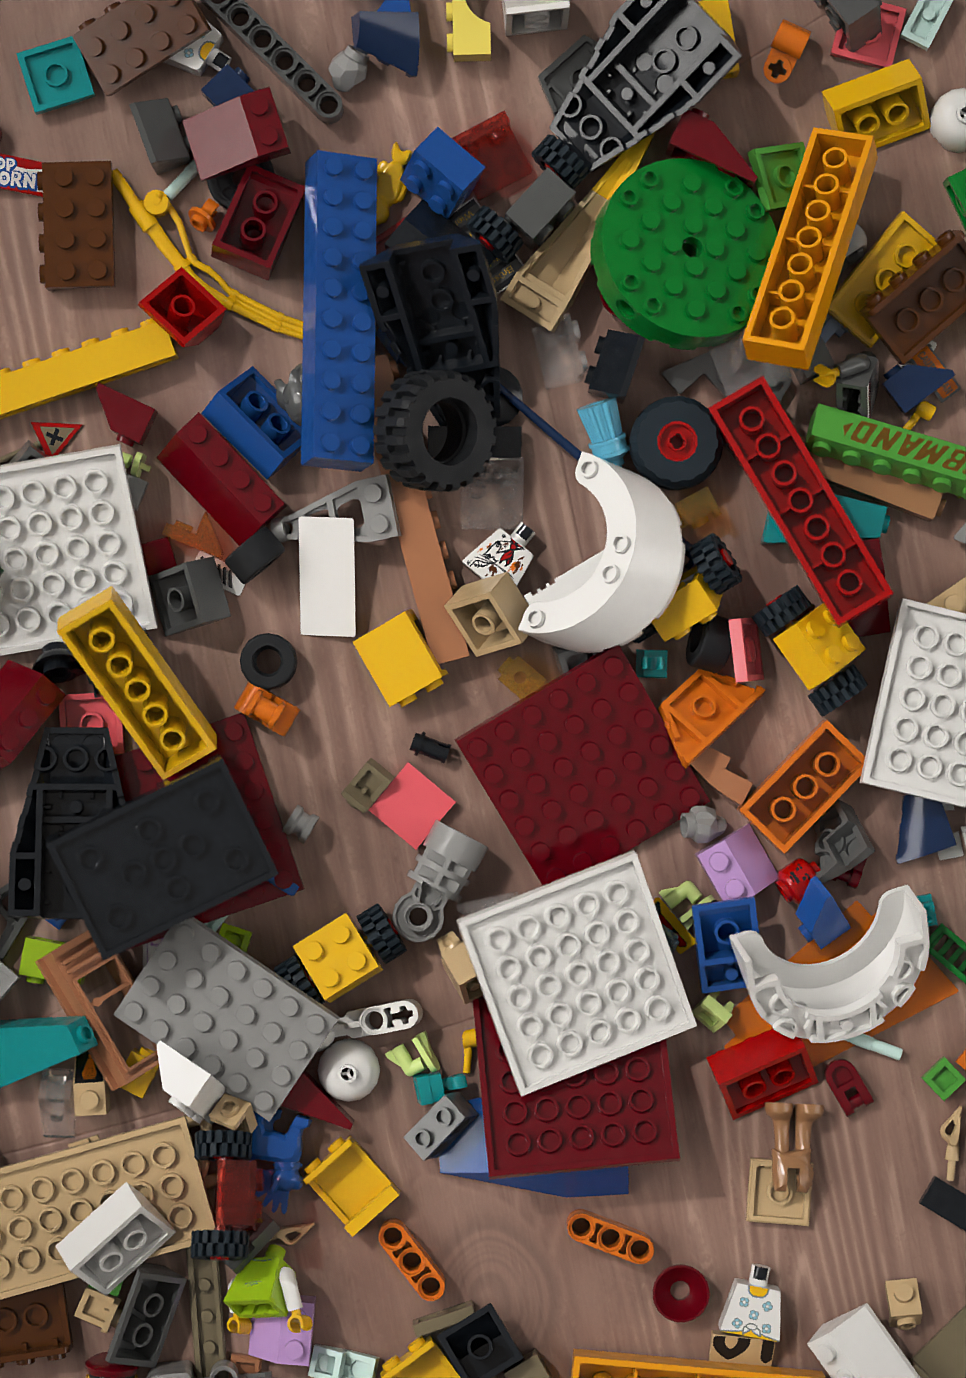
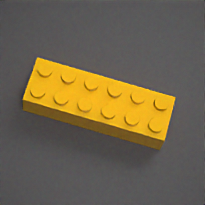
(137, 682)

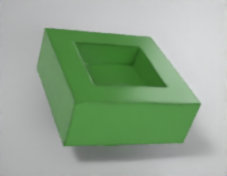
(943, 1078)

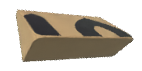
(740, 1349)

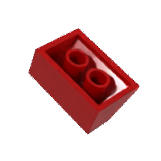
(761, 1071)

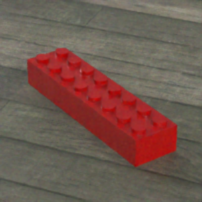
(800, 502)

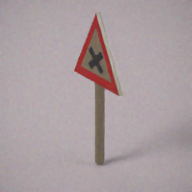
(51, 437)

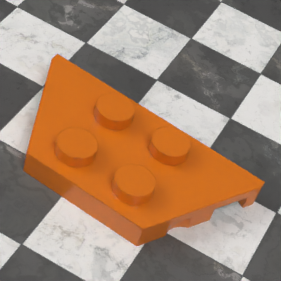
(704, 710)

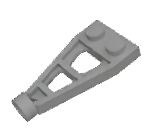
(376, 504)

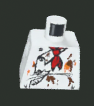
(502, 554)

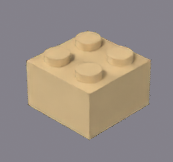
(489, 613)

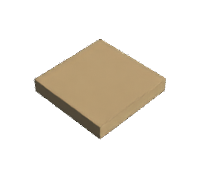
(773, 1206)

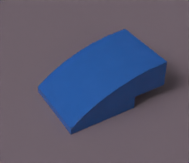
(712, 927)

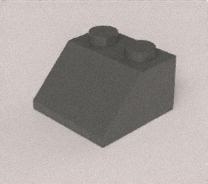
(161, 134)
(189, 596)

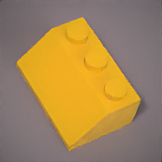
(880, 104)

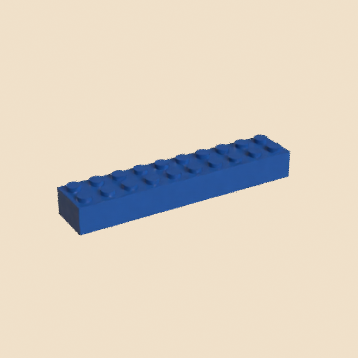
(338, 313)

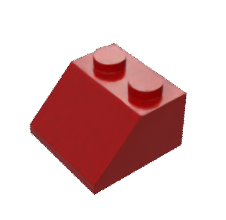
(184, 309)

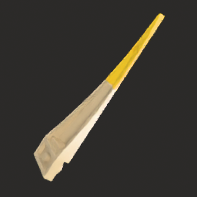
(557, 270)

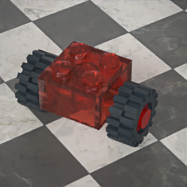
(237, 1195)

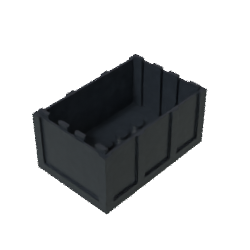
(161, 857)

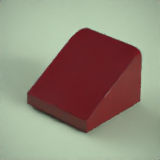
(158, 555)

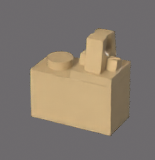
(459, 967)

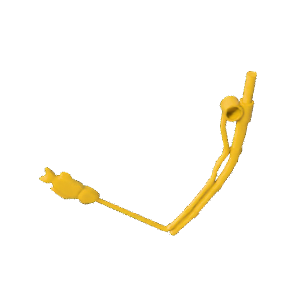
(157, 205)

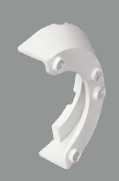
(635, 573)
(845, 993)

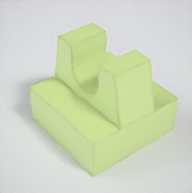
(712, 1013)

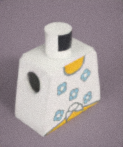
(202, 53)
(753, 1307)

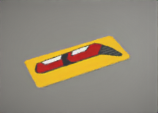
(666, 917)

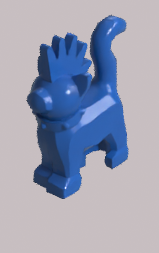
(285, 1152)

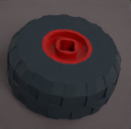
(675, 443)

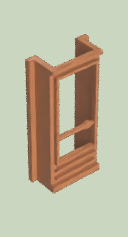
(61, 971)

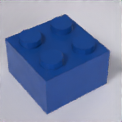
(442, 173)

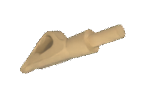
(952, 1150)
(284, 1231)

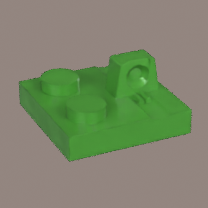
(776, 173)

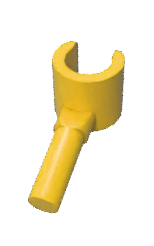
(924, 410)
(469, 1041)

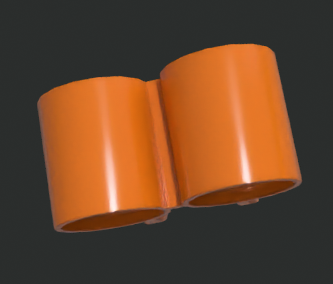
(788, 47)
(267, 709)

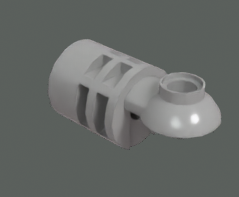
(438, 877)

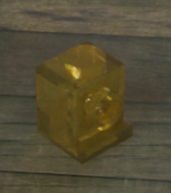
(696, 508)
(533, 678)

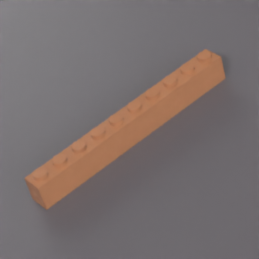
(421, 548)

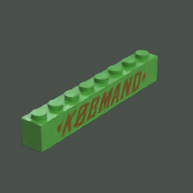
(887, 449)

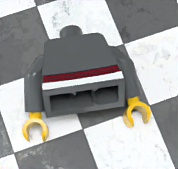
(855, 384)

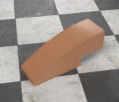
(712, 768)

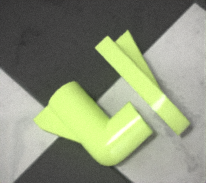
(137, 465)
(688, 890)
(411, 1067)

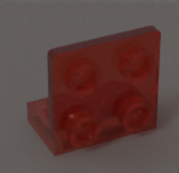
(498, 151)

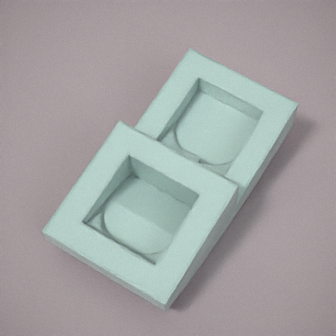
(341, 1363)

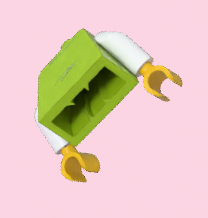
(263, 1290)

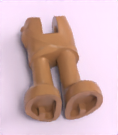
(800, 1157)

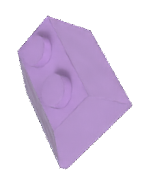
(737, 865)
(276, 1343)

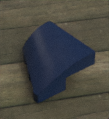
(389, 37)
(922, 829)

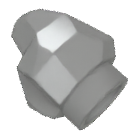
(348, 68)
(702, 824)

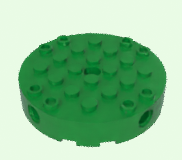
(643, 244)

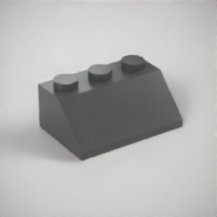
(146, 1316)

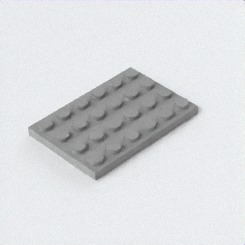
(227, 1015)

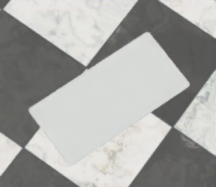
(327, 576)

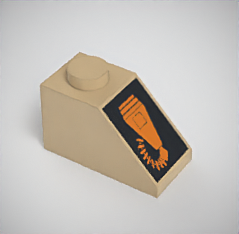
(89, 1087)

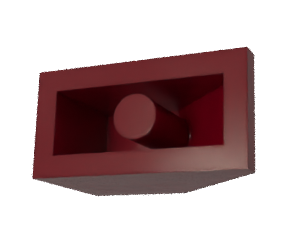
(126, 416)

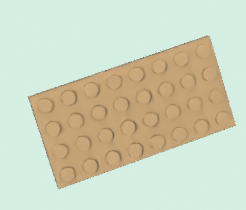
(59, 1190)

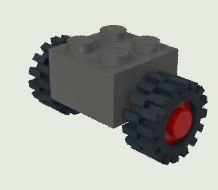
(540, 206)

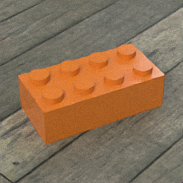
(803, 786)

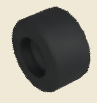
(254, 555)
(709, 645)
(252, 650)

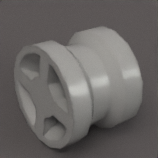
(300, 824)

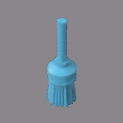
(605, 430)

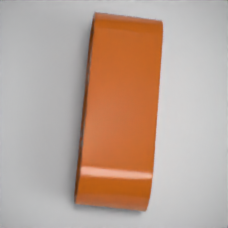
(621, 1247)
(415, 1274)

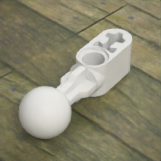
(357, 1023)

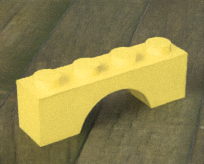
(470, 34)

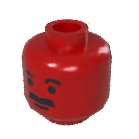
(795, 878)

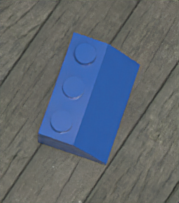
(254, 422)

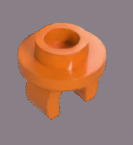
(203, 217)

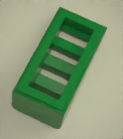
(935, 938)

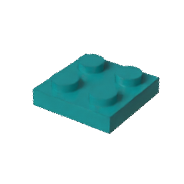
(55, 75)

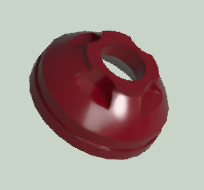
(688, 1307)

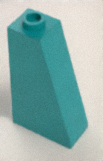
(866, 517)
(40, 1043)

